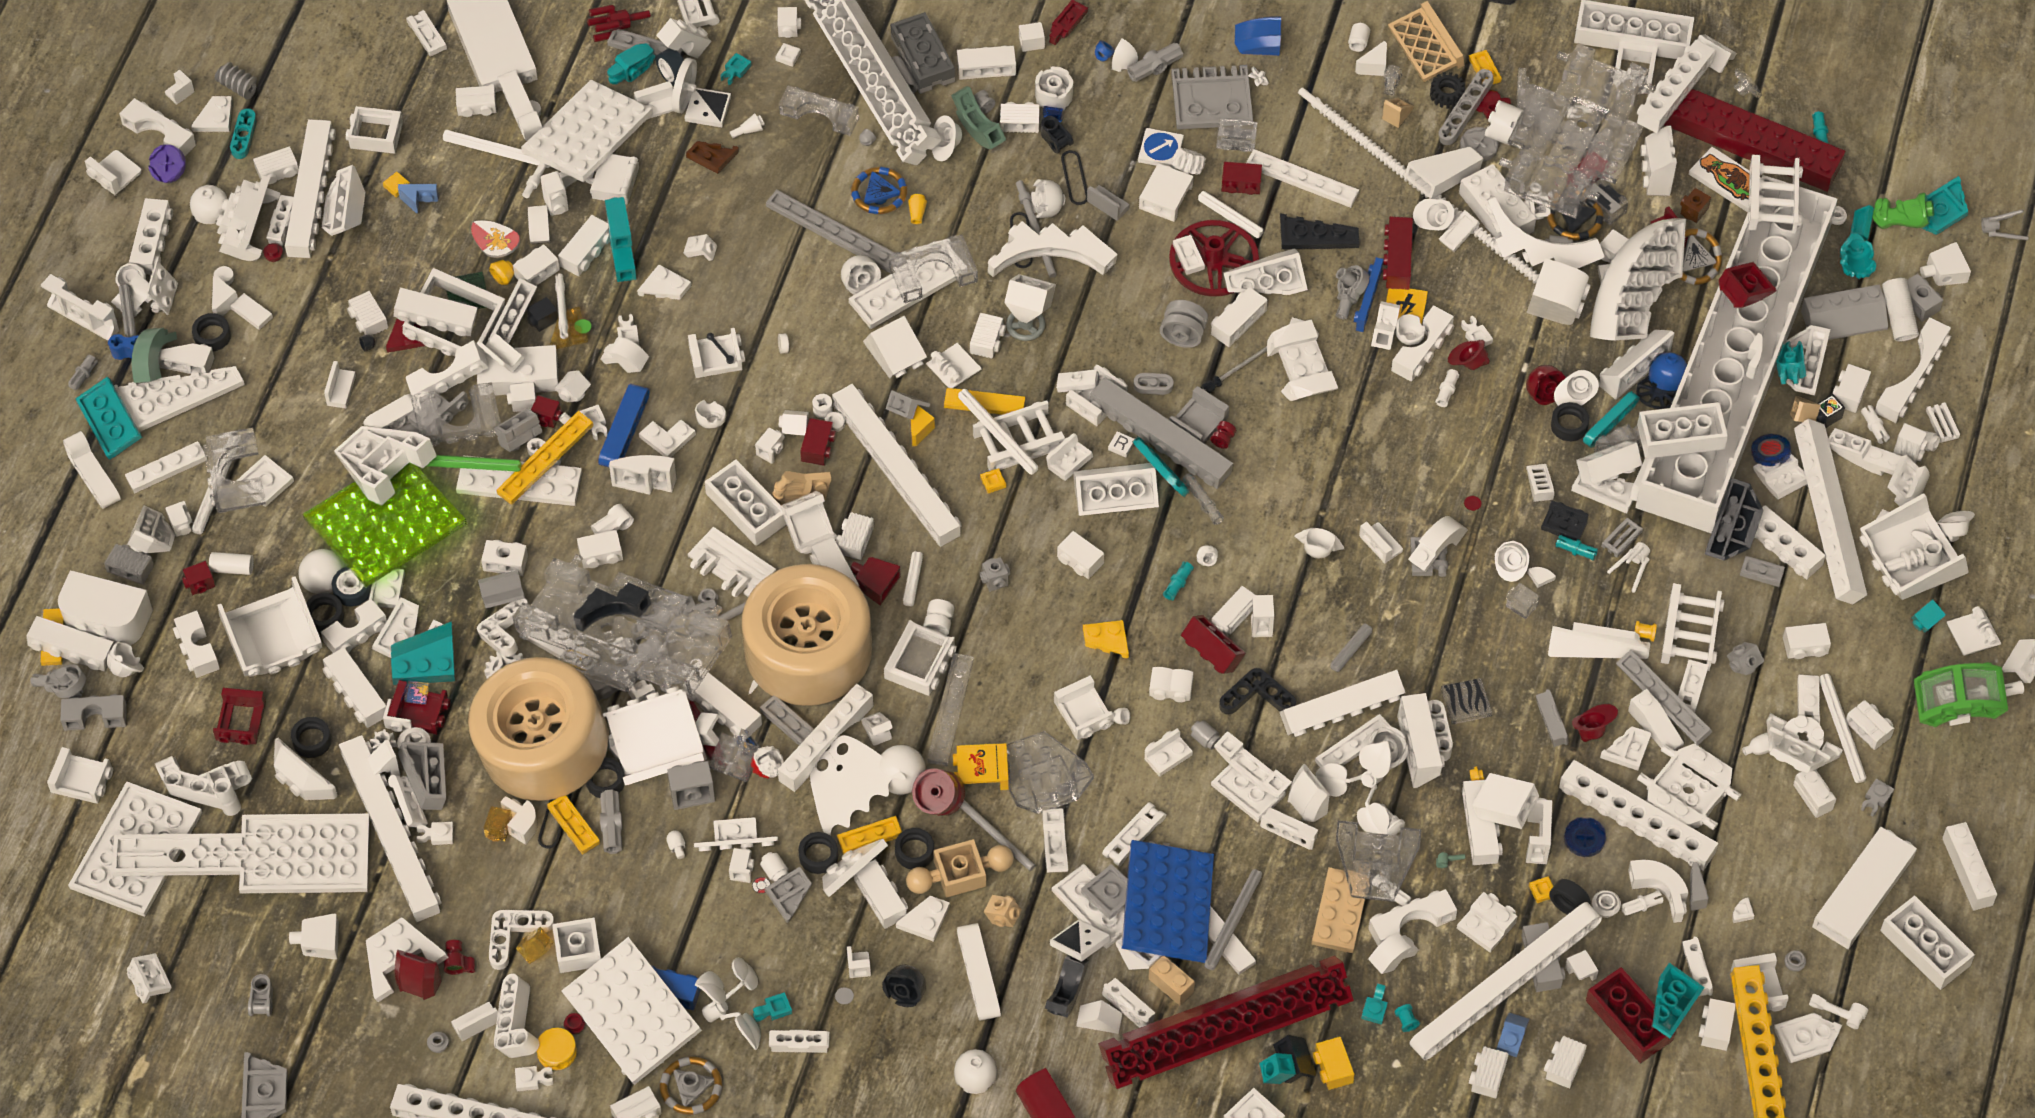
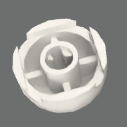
(1047, 198)
(207, 203)
(859, 273)
(975, 1071)

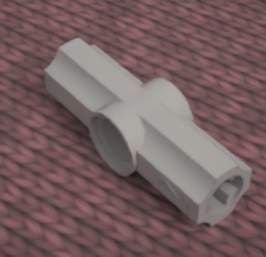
(1154, 62)
(611, 821)

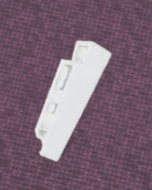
(1595, 642)

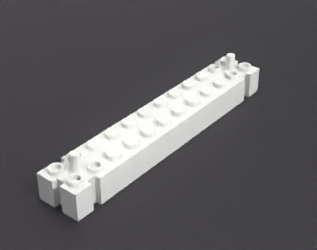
(876, 77)

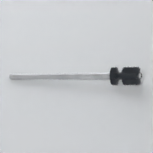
(1209, 385)

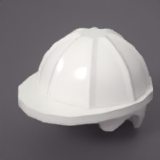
(1512, 561)
(122, 661)

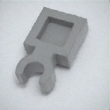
(1877, 795)

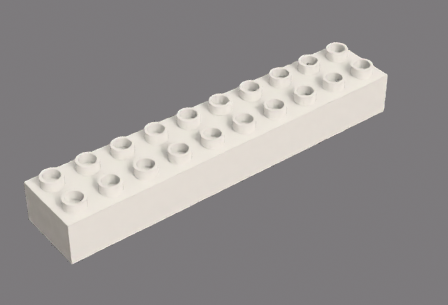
(1694, 484)

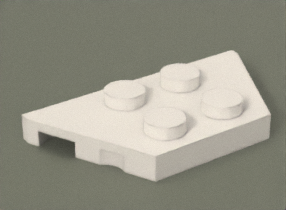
(850, 864)

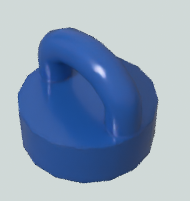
(1106, 49)

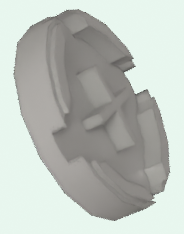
(1481, 144)

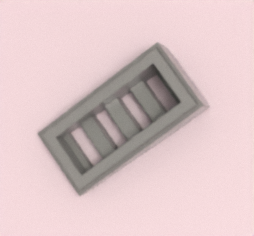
(1698, 891)

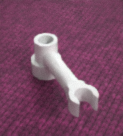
(1854, 1015)

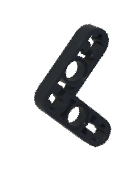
(1259, 687)

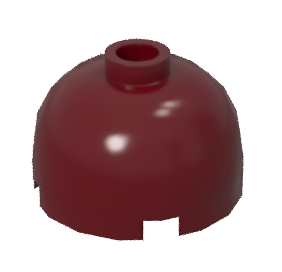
(1543, 382)

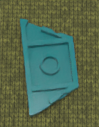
(1948, 206)

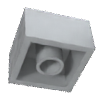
(691, 785)

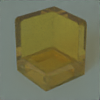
(534, 945)

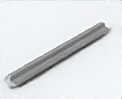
(1233, 919)

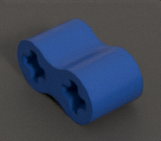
(121, 346)

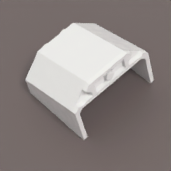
(1892, 535)
(272, 632)

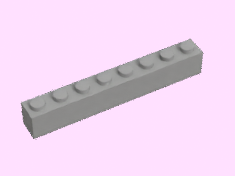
(1161, 433)

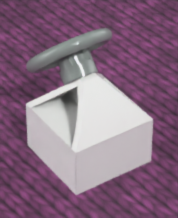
(1026, 301)

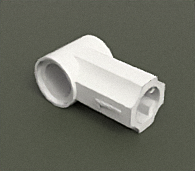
(617, 519)

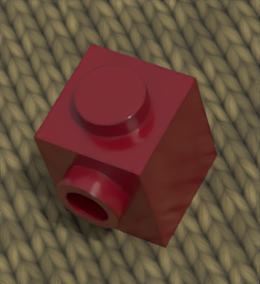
(547, 411)
(198, 578)

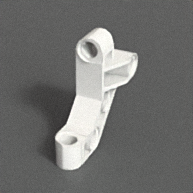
(212, 788)

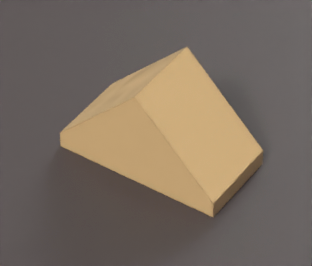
(1396, 111)
(1804, 409)

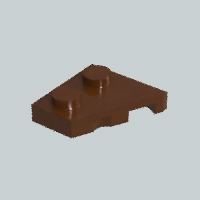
(711, 155)

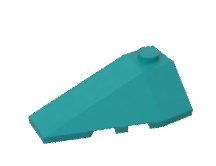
(1674, 999)

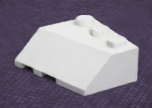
(1658, 162)

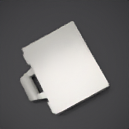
(614, 178)

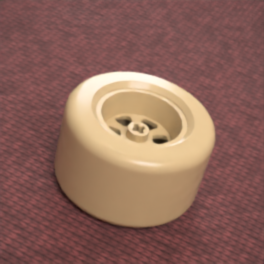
(795, 599)
(517, 702)

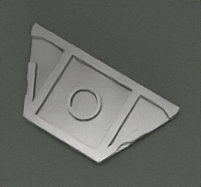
(263, 1088)

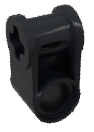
(1056, 137)

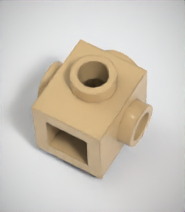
(1002, 911)

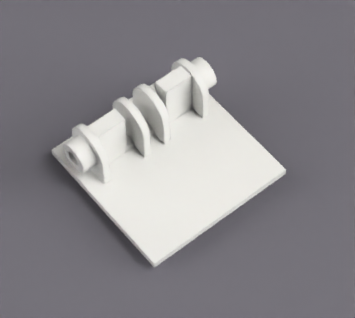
(161, 289)
(953, 365)
(1973, 632)

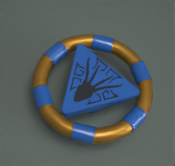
(879, 190)

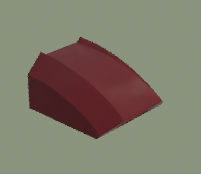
(1745, 285)
(416, 975)

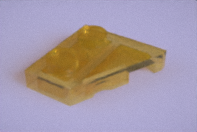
(575, 336)

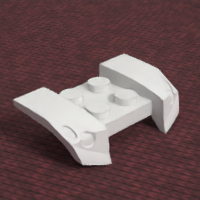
(1301, 360)

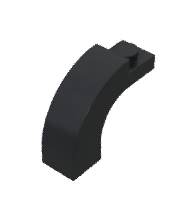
(1068, 987)

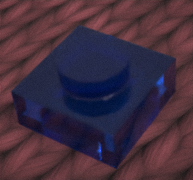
(1052, 111)

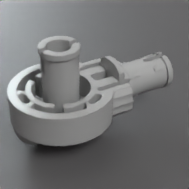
(1350, 295)
(64, 676)

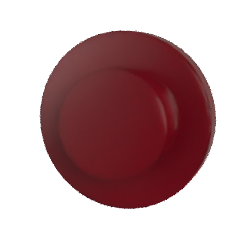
(273, 252)
(574, 1023)

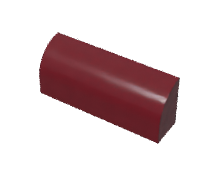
(1043, 1097)

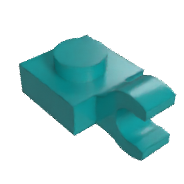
(775, 1006)
(1374, 1007)

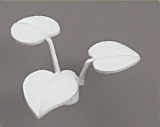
(1377, 761)
(713, 987)

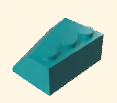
(424, 657)

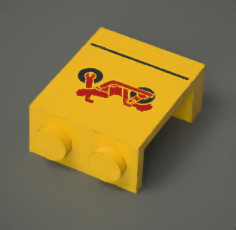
(982, 764)

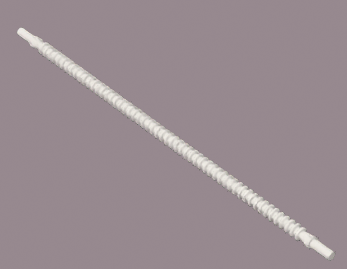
(1400, 170)

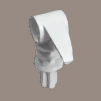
(1921, 555)

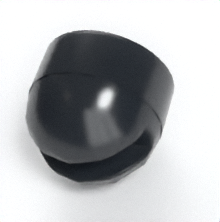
(367, 342)

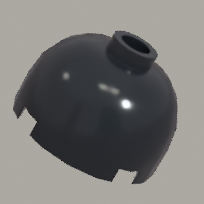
(905, 985)

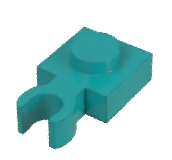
(734, 67)

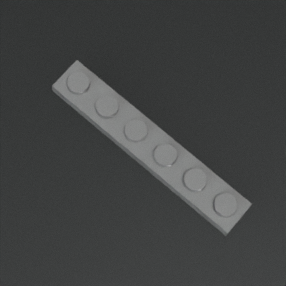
(1670, 702)

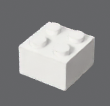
(576, 944)

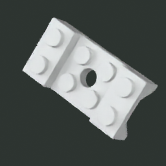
(97, 317)

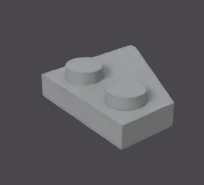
(789, 892)

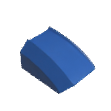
(1259, 36)

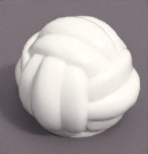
(1207, 555)

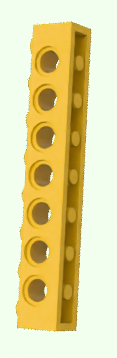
(1750, 1041)

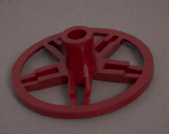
(1213, 254)

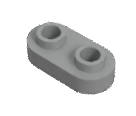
(1153, 382)

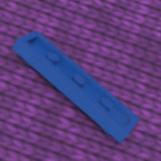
(1362, 315)

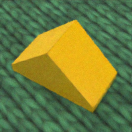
(921, 425)

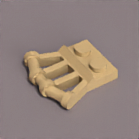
(796, 485)

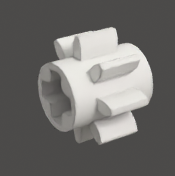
(380, 737)

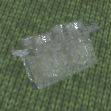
(733, 755)

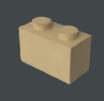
(1171, 980)

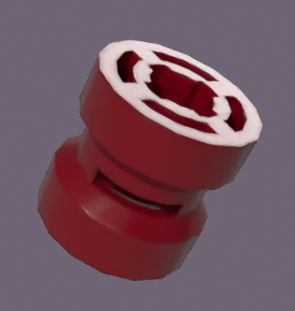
(1224, 433)

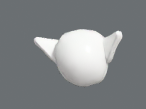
(1319, 542)

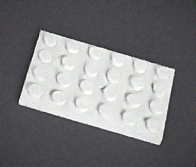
(587, 130)
(134, 812)
(631, 1010)

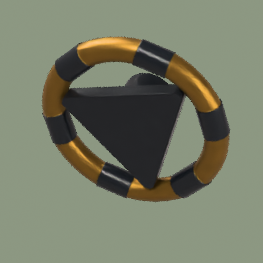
(1575, 224)

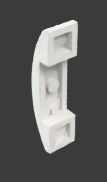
(1250, 767)
(1055, 840)

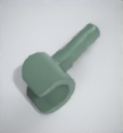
(1443, 858)

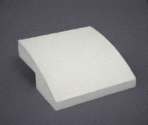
(1782, 478)

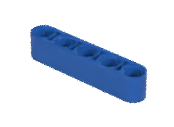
(624, 424)

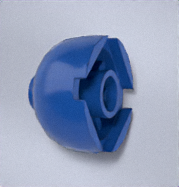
(1667, 371)

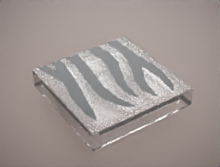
(1466, 701)

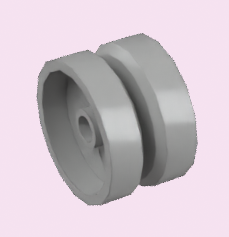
(1183, 323)

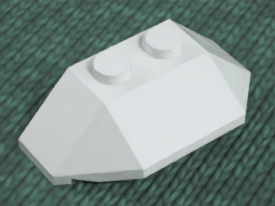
(344, 202)
(1814, 345)
(151, 533)
(299, 775)

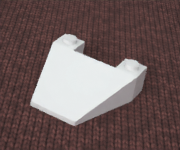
(379, 454)

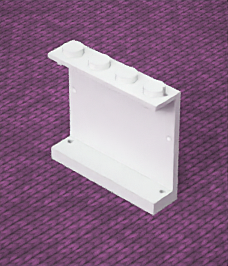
(655, 734)

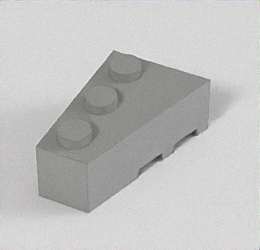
(425, 772)

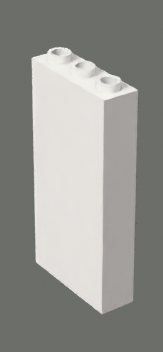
(491, 40)

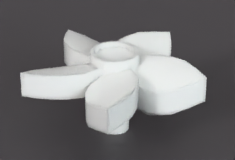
(1259, 77)

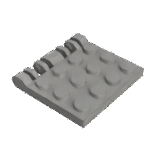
(1205, 99)

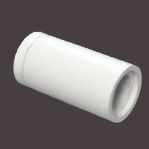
(231, 563)

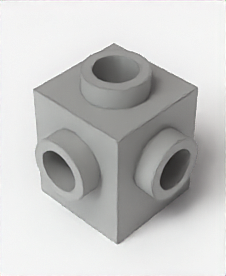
(995, 574)
(1745, 658)

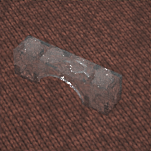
(798, 102)

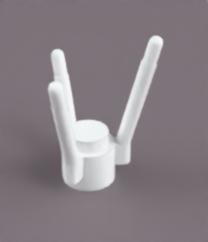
(1637, 555)

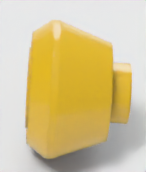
(502, 271)

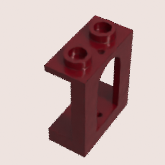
(245, 698)

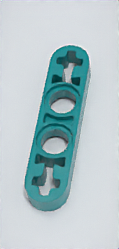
(1611, 419)

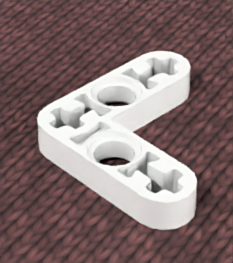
(497, 626)
(511, 925)

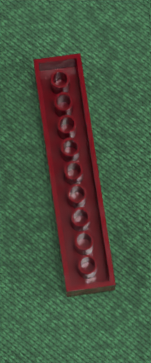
(1751, 134)

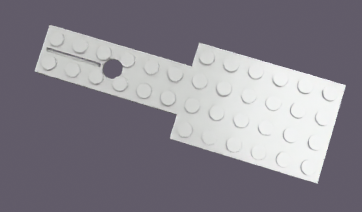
(270, 854)

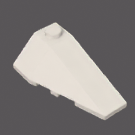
(1273, 274)

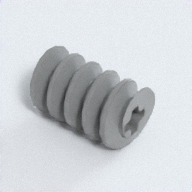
(236, 80)

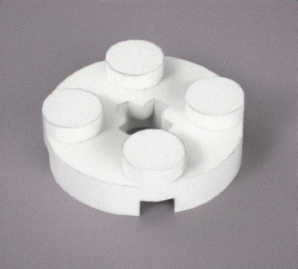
(1809, 726)

